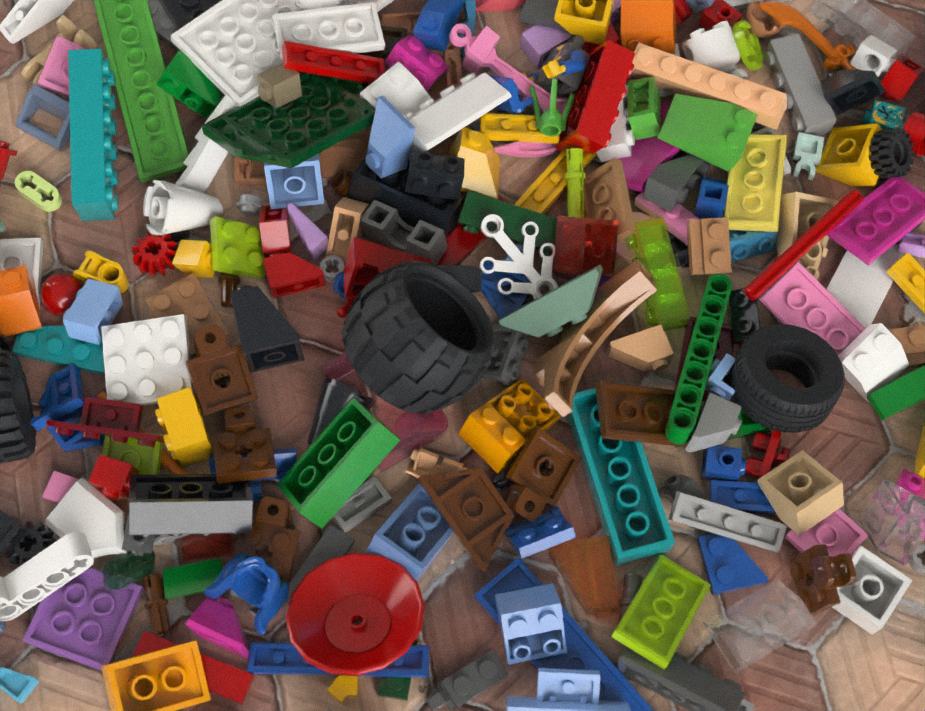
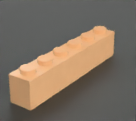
(697, 80)

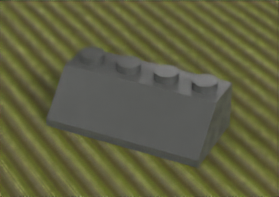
(682, 682)

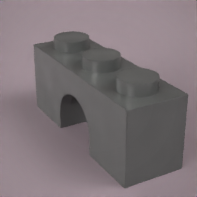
(386, 227)

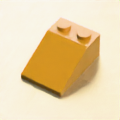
(157, 680)

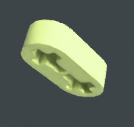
(41, 187)

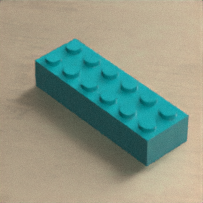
(92, 135)
(619, 486)

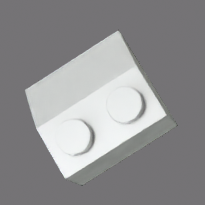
(873, 359)

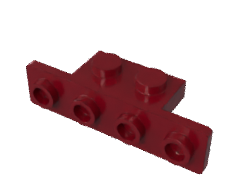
(110, 418)

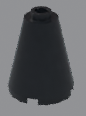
(331, 401)

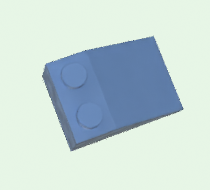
(412, 534)

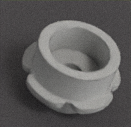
(249, 204)

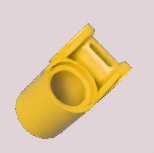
(102, 270)

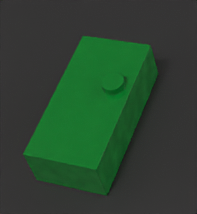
(337, 463)

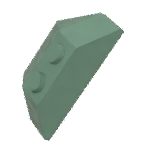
(556, 307)

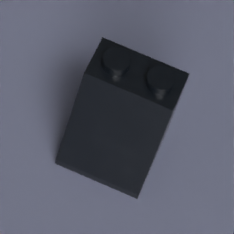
(263, 331)

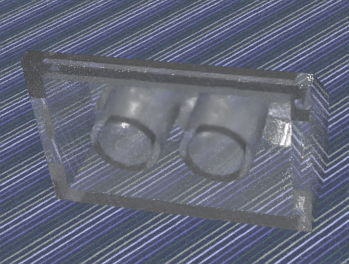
(759, 625)

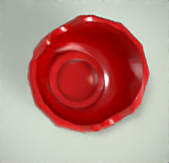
(59, 293)

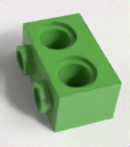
(644, 108)

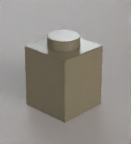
(279, 86)

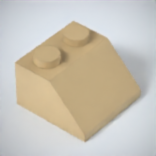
(802, 492)

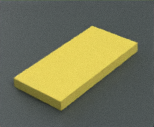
(756, 185)

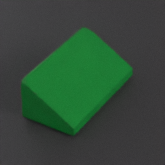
(191, 577)

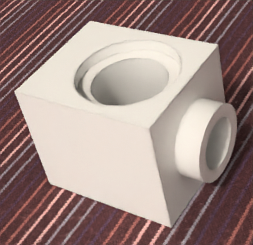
(873, 46)

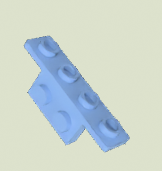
(565, 692)

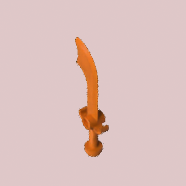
(787, 15)

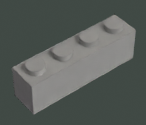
(798, 79)

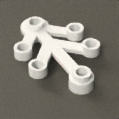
(522, 262)

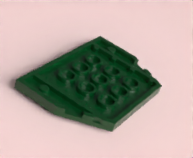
(298, 130)

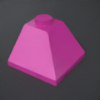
(219, 625)

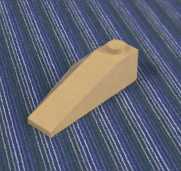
(798, 215)

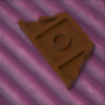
(471, 510)

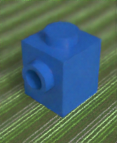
(722, 463)

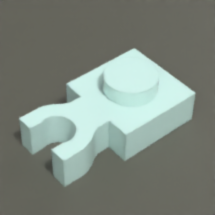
(808, 152)

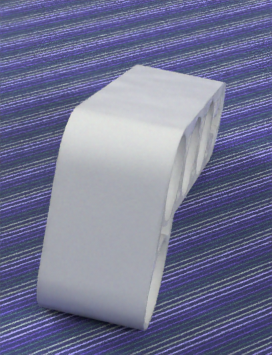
(44, 574)

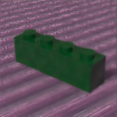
(478, 206)

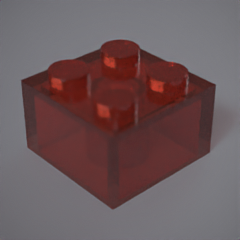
(585, 244)

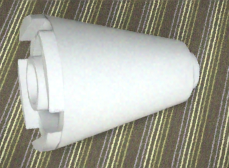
(178, 208)

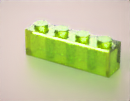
(654, 250)

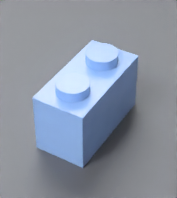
(94, 307)

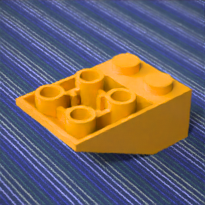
(505, 422)

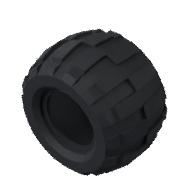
(418, 337)

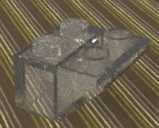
(894, 521)

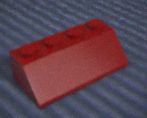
(597, 99)

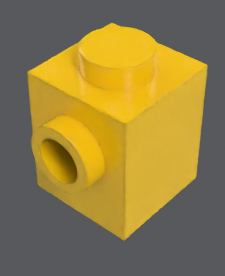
(194, 258)

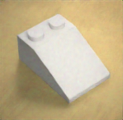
(398, 88)

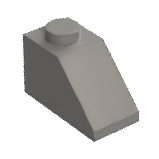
(714, 423)

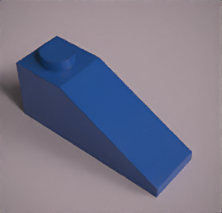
(437, 22)

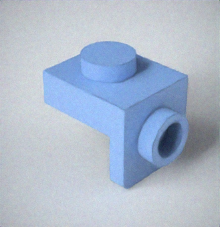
(718, 373)

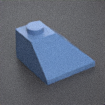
(389, 140)

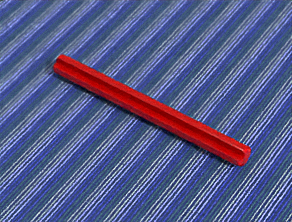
(803, 245)

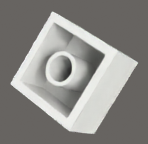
(873, 593)

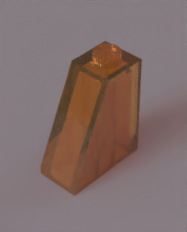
(588, 573)

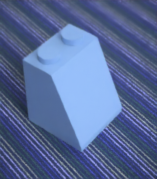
(296, 185)

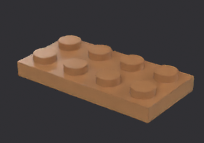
(188, 299)

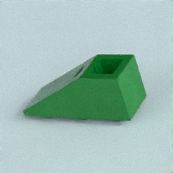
(189, 85)

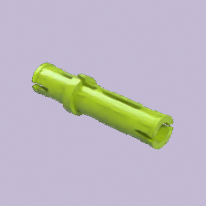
(575, 182)

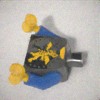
(565, 64)

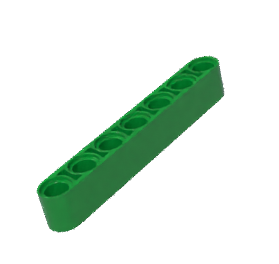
(707, 322)

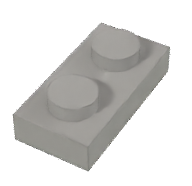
(362, 504)

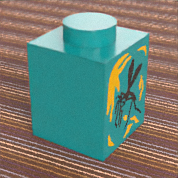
(885, 114)

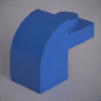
(711, 198)

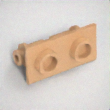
(425, 463)

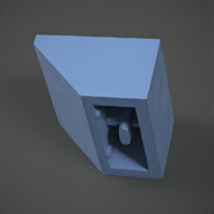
(531, 623)

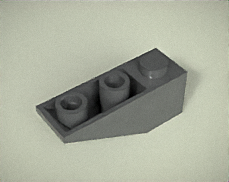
(673, 180)

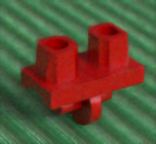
(770, 445)

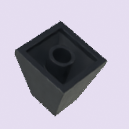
(851, 88)

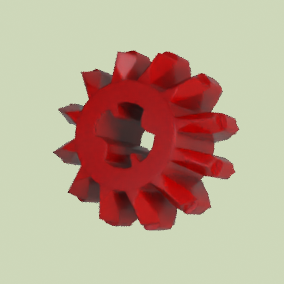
(152, 263)

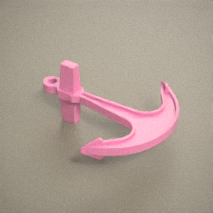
(481, 53)

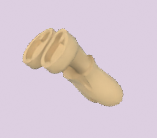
(67, 31)

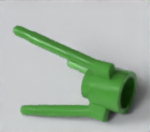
(551, 121)

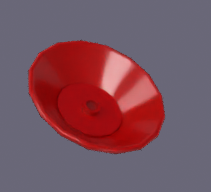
(352, 591)

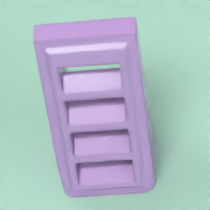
(311, 236)

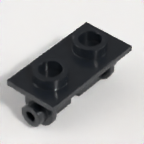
(743, 315)

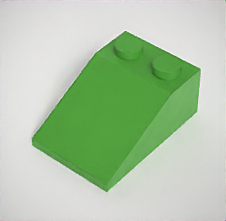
(708, 129)

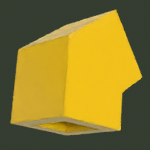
(344, 687)

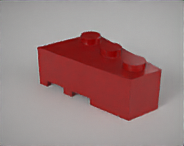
(369, 260)

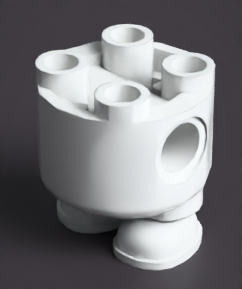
(715, 49)

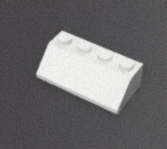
(454, 109)

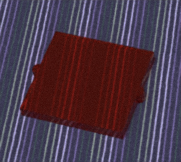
(202, 548)

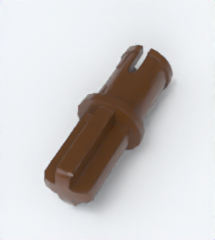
(229, 283)
(156, 604)

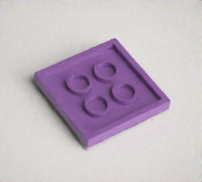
(84, 619)

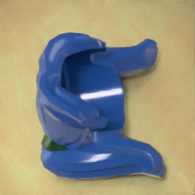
(255, 583)

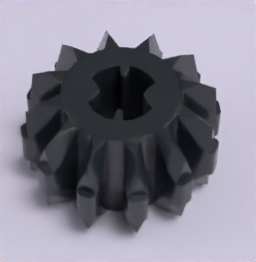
(24, 540)

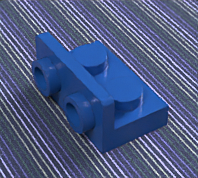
(517, 102)

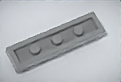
(727, 522)

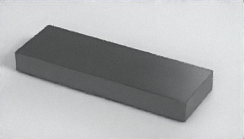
(331, 545)

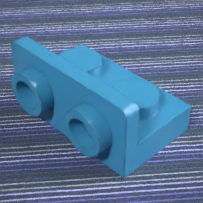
(751, 243)

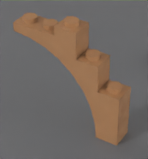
(565, 363)

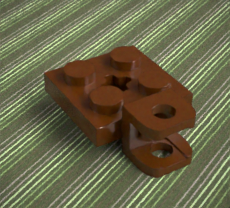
(215, 359)
(239, 439)
(536, 489)
(272, 532)
(819, 577)

